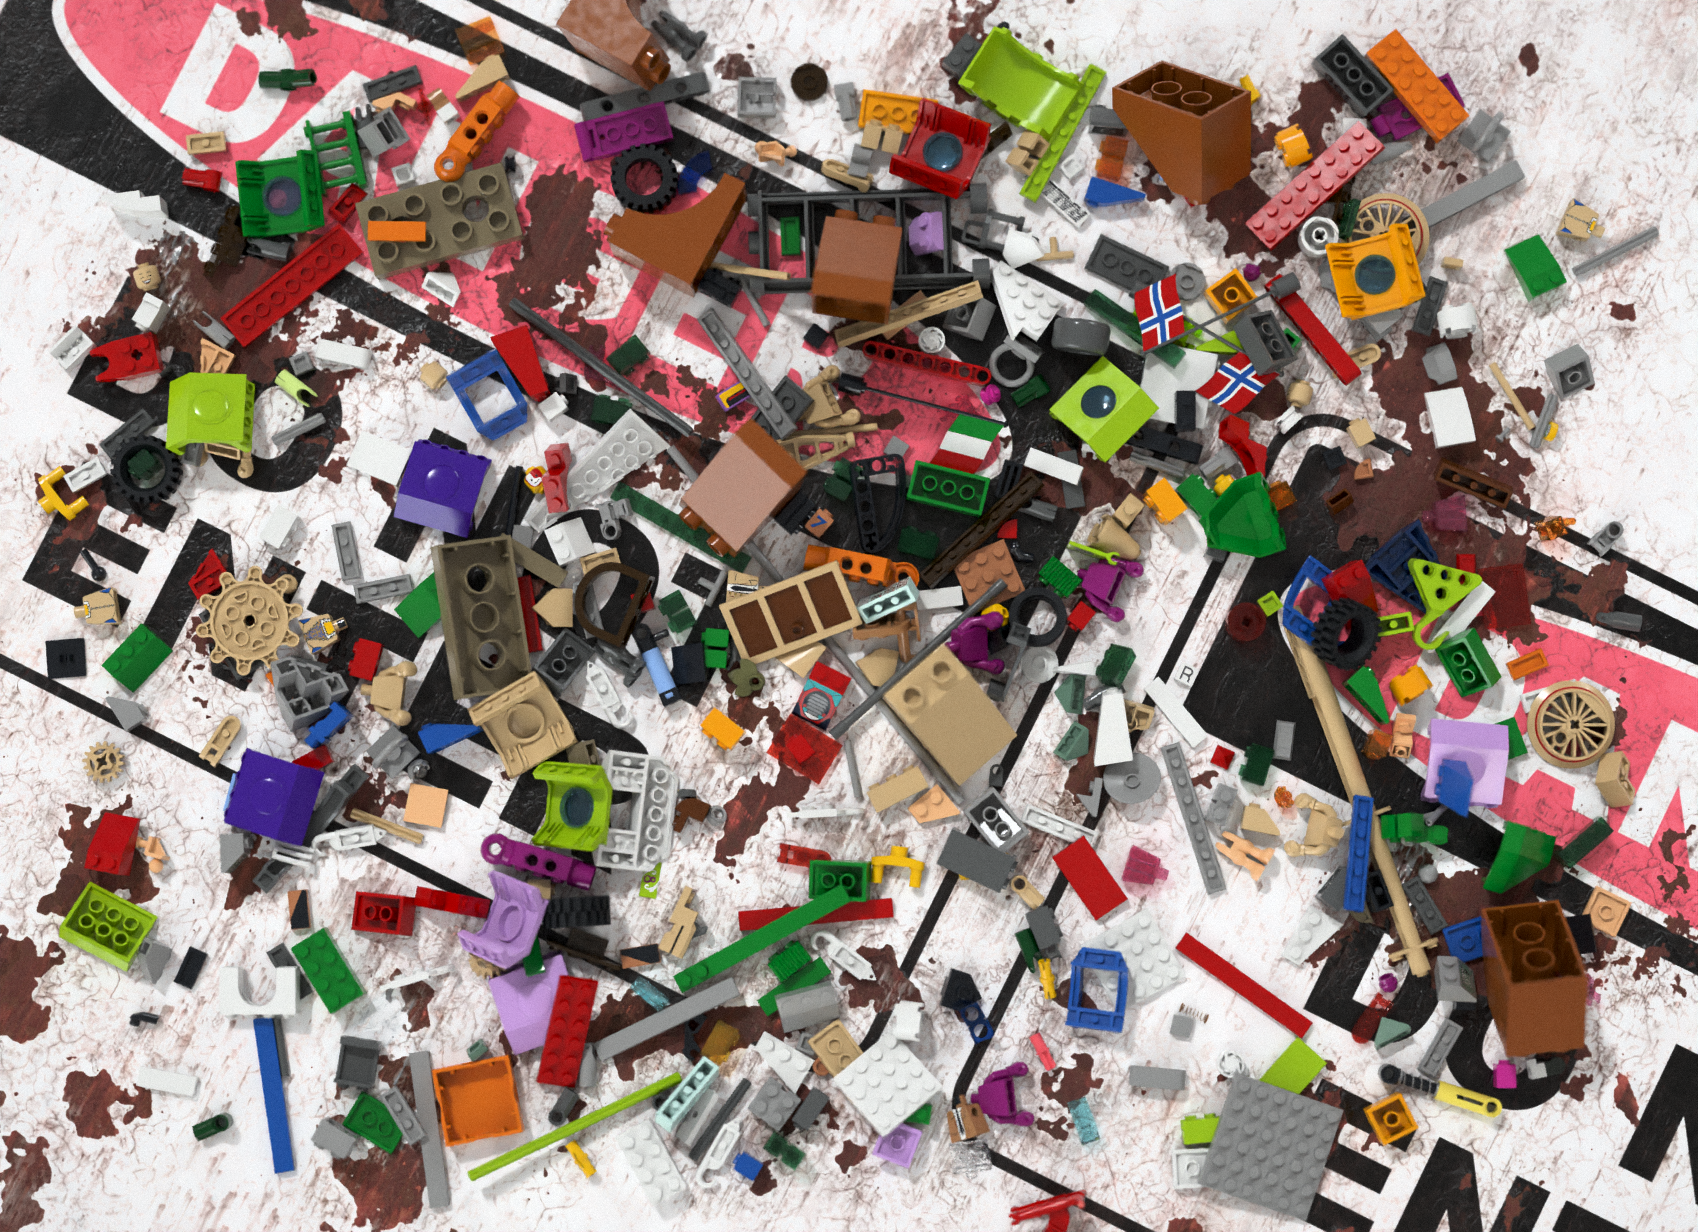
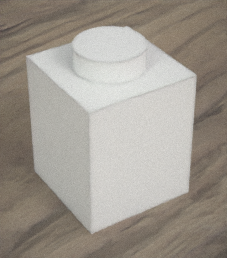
(554, 406)

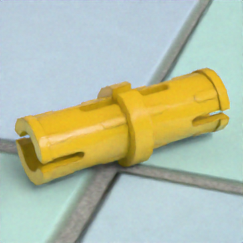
(1047, 978)
(581, 1158)

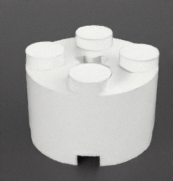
(1313, 227)
(1457, 321)
(909, 1020)

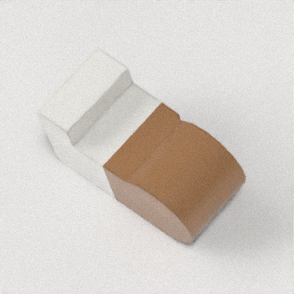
(443, 106)

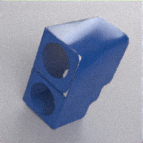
(980, 1020)

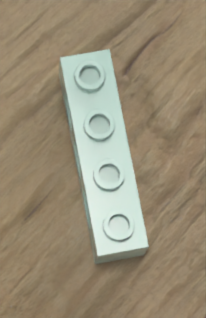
(687, 1094)

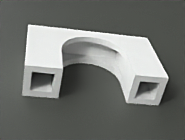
(234, 1000)

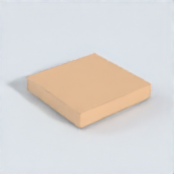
(426, 805)
(1606, 910)

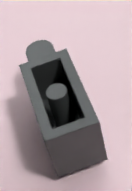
(1044, 930)

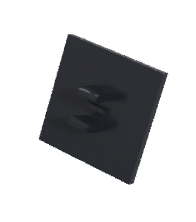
(66, 658)
(689, 663)
(1582, 933)

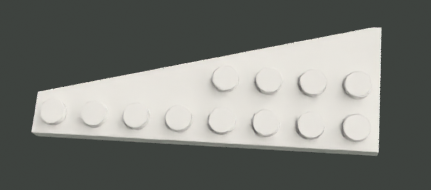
(611, 458)

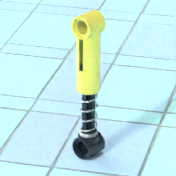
(1442, 1091)

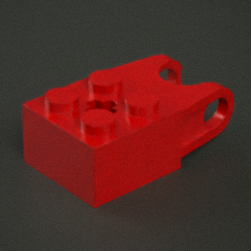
(123, 360)

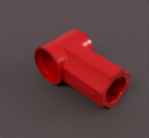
(207, 180)

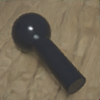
(98, 573)

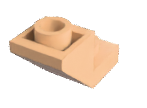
(392, 100)
(1402, 735)

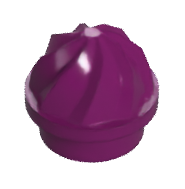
(1251, 272)
(1388, 982)

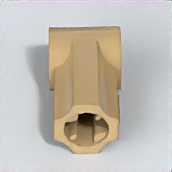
(1027, 892)

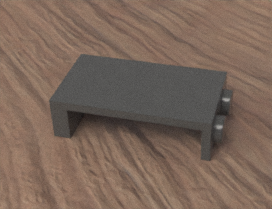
(1018, 636)
(977, 861)

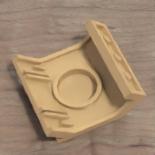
(524, 724)

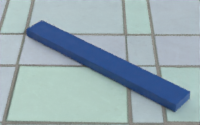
(273, 1095)

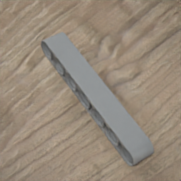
(1471, 194)

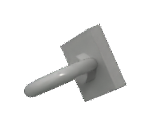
(1484, 135)
(1023, 349)
(393, 752)

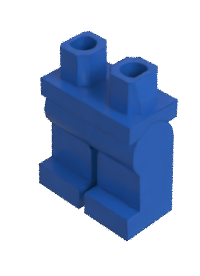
(329, 726)

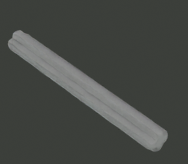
(1615, 251)

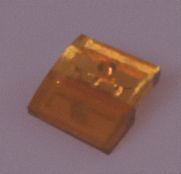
(479, 40)

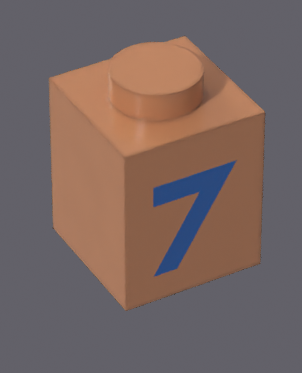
(819, 523)

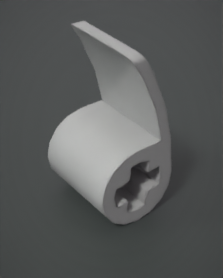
(860, 161)

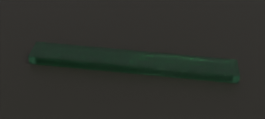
(672, 523)

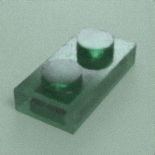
(1350, 213)

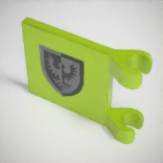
(1092, 552)

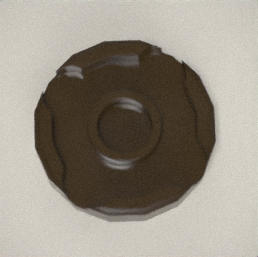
(809, 82)

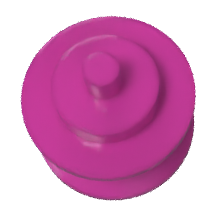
(990, 394)

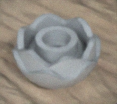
(418, 769)

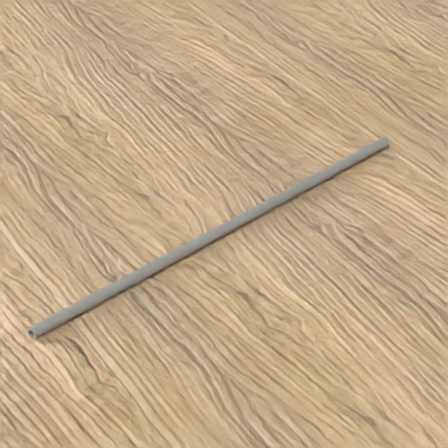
(843, 658)

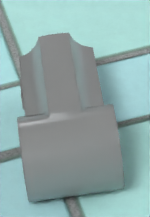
(845, 96)
(1221, 461)

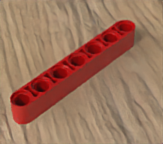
(1317, 335)
(936, 361)

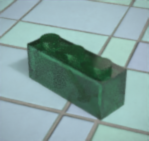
(1583, 842)

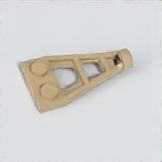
(792, 444)

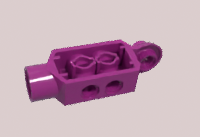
(569, 869)

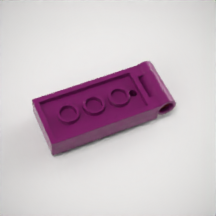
(623, 129)

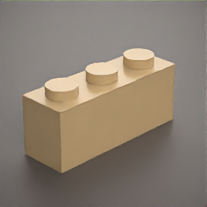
(896, 788)

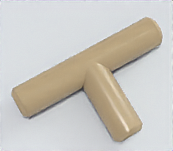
(1054, 254)

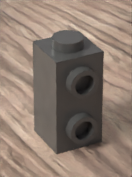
(810, 1109)

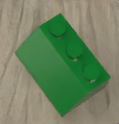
(137, 657)
(1468, 662)

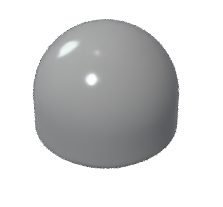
(712, 819)
(1427, 873)

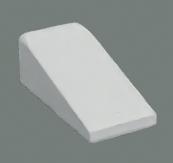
(1082, 669)

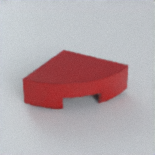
(1008, 530)

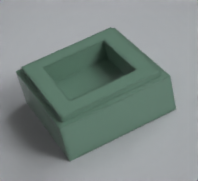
(477, 1050)

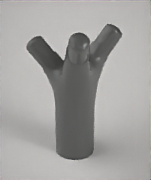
(734, 655)

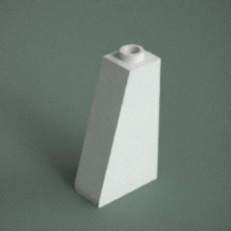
(1112, 732)

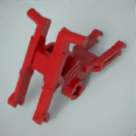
(1055, 1207)

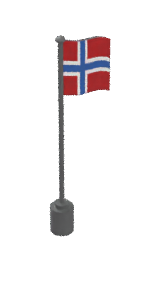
(1162, 314)
(1236, 379)

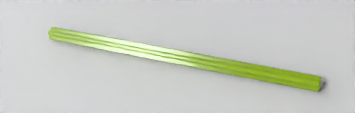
(574, 1126)

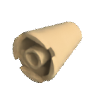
(1111, 537)

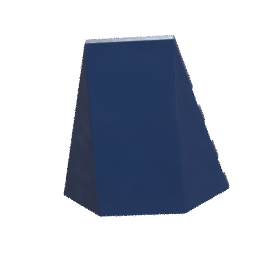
(1391, 560)

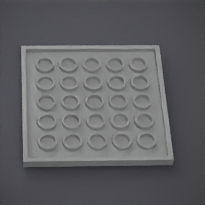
(1270, 1146)

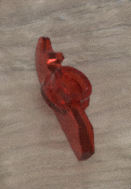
(424, 106)

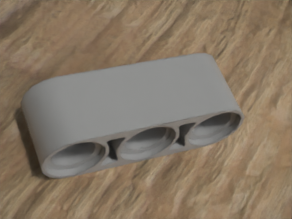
(1157, 1077)

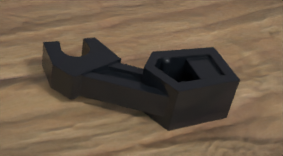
(689, 1042)

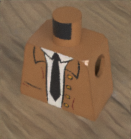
(966, 1120)

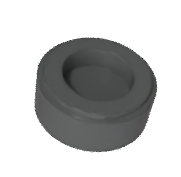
(686, 793)

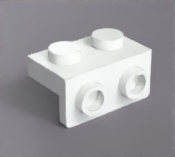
(72, 348)

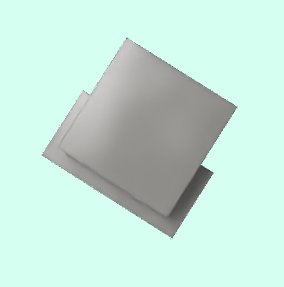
(383, 133)
(1380, 324)

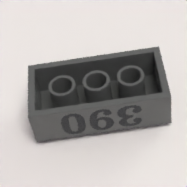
(1352, 76)

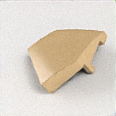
(556, 607)
(878, 665)

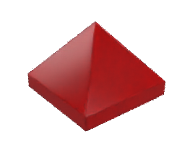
(1222, 757)

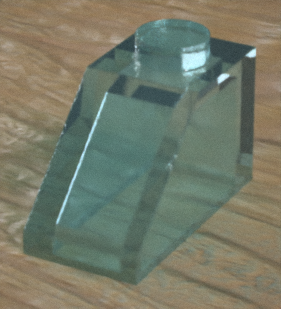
(1083, 1121)

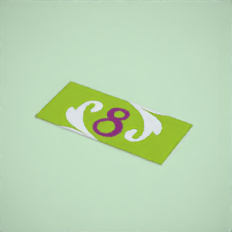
(650, 882)

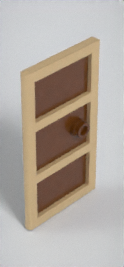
(791, 613)

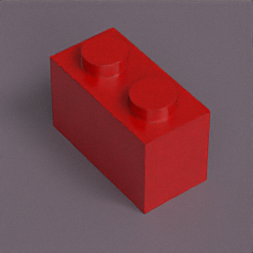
(366, 659)

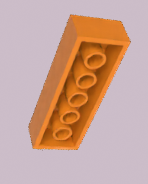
(1417, 86)

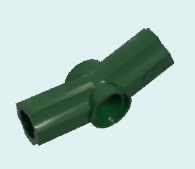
(287, 79)

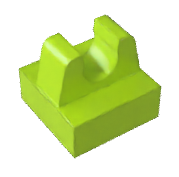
(1269, 603)

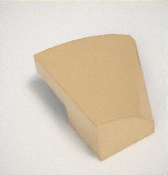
(802, 658)
(1138, 715)

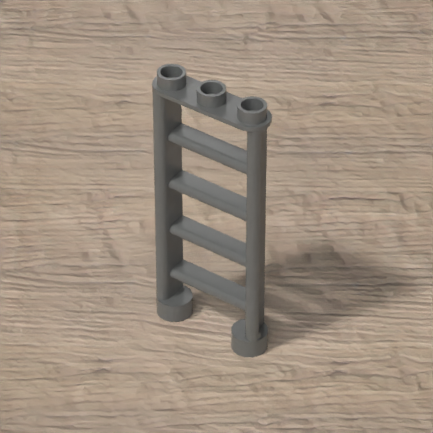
(759, 239)

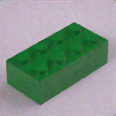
(948, 488)
(328, 970)

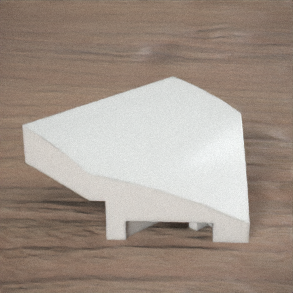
(1021, 248)

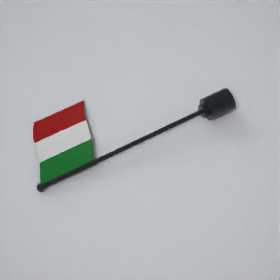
(965, 440)

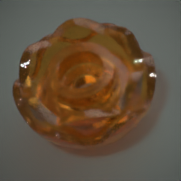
(1283, 797)

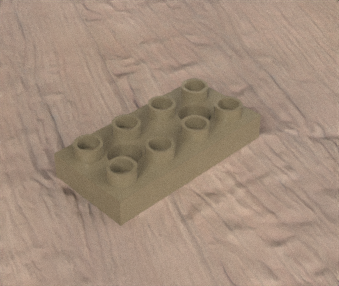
(447, 228)
(482, 616)

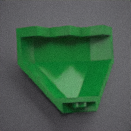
(1245, 519)
(1519, 857)

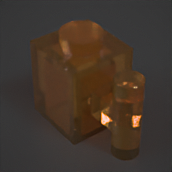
(1553, 527)

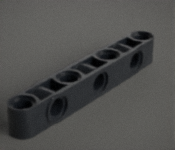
(1159, 443)

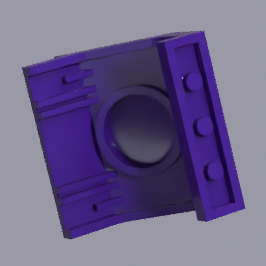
(441, 487)
(273, 797)

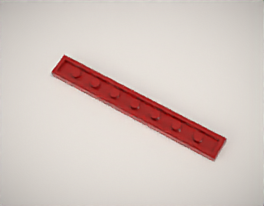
(849, 912)
(1243, 985)

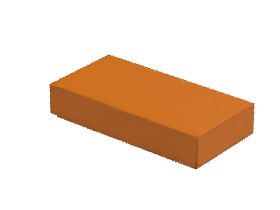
(1527, 664)

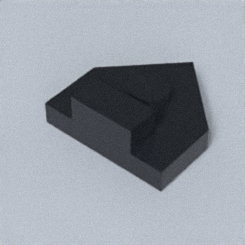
(958, 990)

